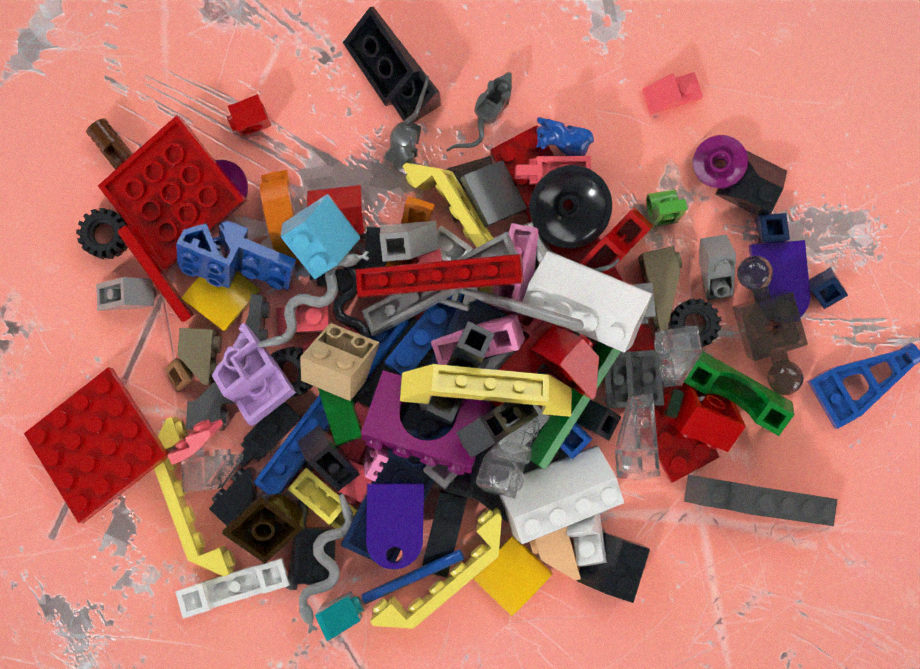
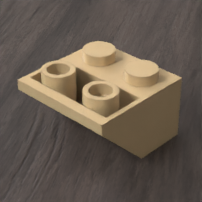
(338, 361)

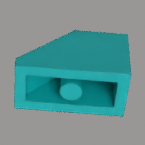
(339, 615)

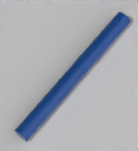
(412, 576)

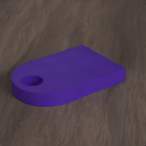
(789, 269)
(394, 520)

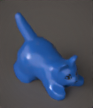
(569, 139)

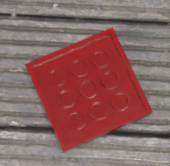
(171, 188)
(96, 445)

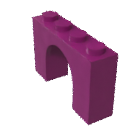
(385, 429)

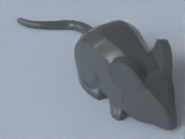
(490, 105)
(405, 137)

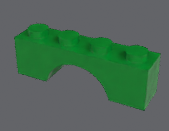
(761, 403)

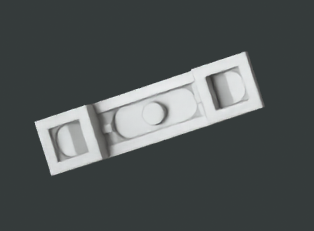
(233, 587)

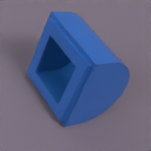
(575, 441)

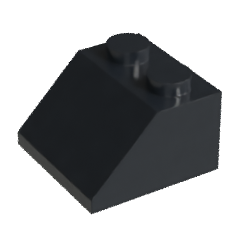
(623, 569)

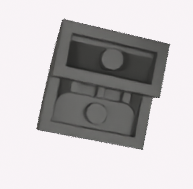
(493, 193)
(634, 375)

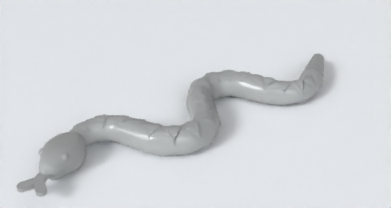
(323, 301)
(318, 551)

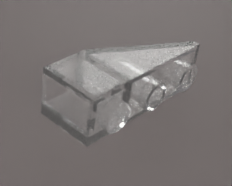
(505, 461)

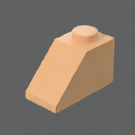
(557, 552)

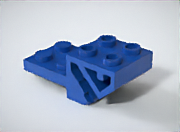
(223, 256)

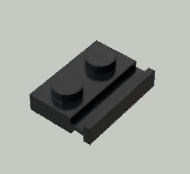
(305, 565)

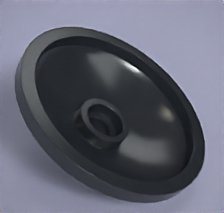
(586, 216)

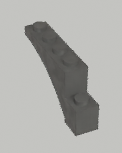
(211, 402)
(760, 500)

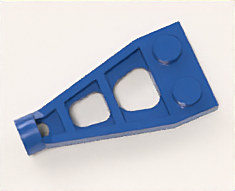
(834, 396)

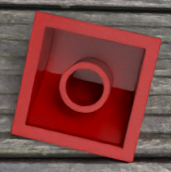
(349, 202)
(570, 359)
(709, 419)

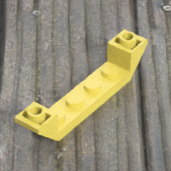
(461, 207)
(486, 385)
(217, 560)
(393, 614)

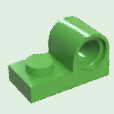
(665, 207)

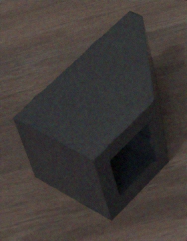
(237, 497)

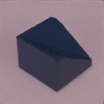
(773, 228)
(827, 288)

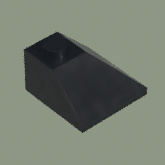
(758, 187)

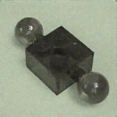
(787, 333)

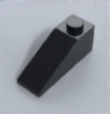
(495, 426)
(444, 529)

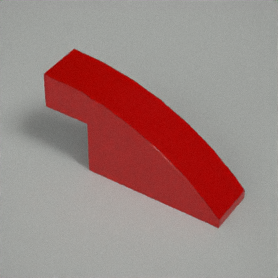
(618, 241)

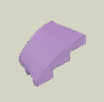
(252, 378)

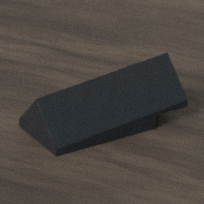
(390, 66)

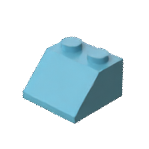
(319, 236)

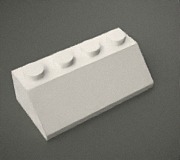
(604, 304)
(562, 495)

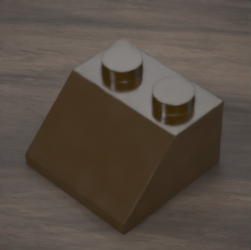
(266, 525)

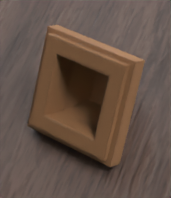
(178, 374)

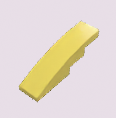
(319, 498)

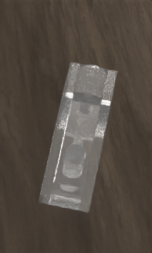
(637, 440)

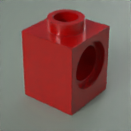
(248, 116)

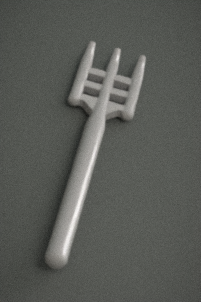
(513, 305)

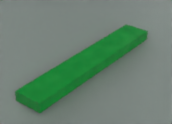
(558, 427)

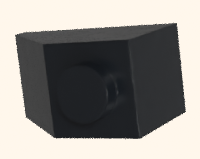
(327, 458)

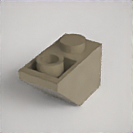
(199, 352)

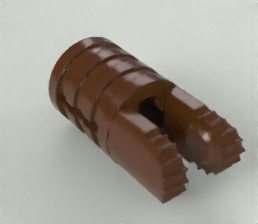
(108, 141)

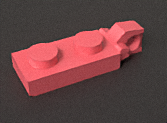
(543, 164)

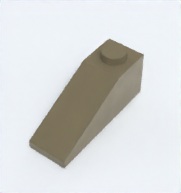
(662, 270)

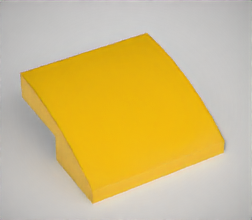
(219, 303)
(513, 576)

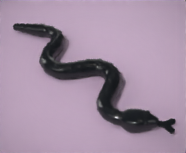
(345, 319)

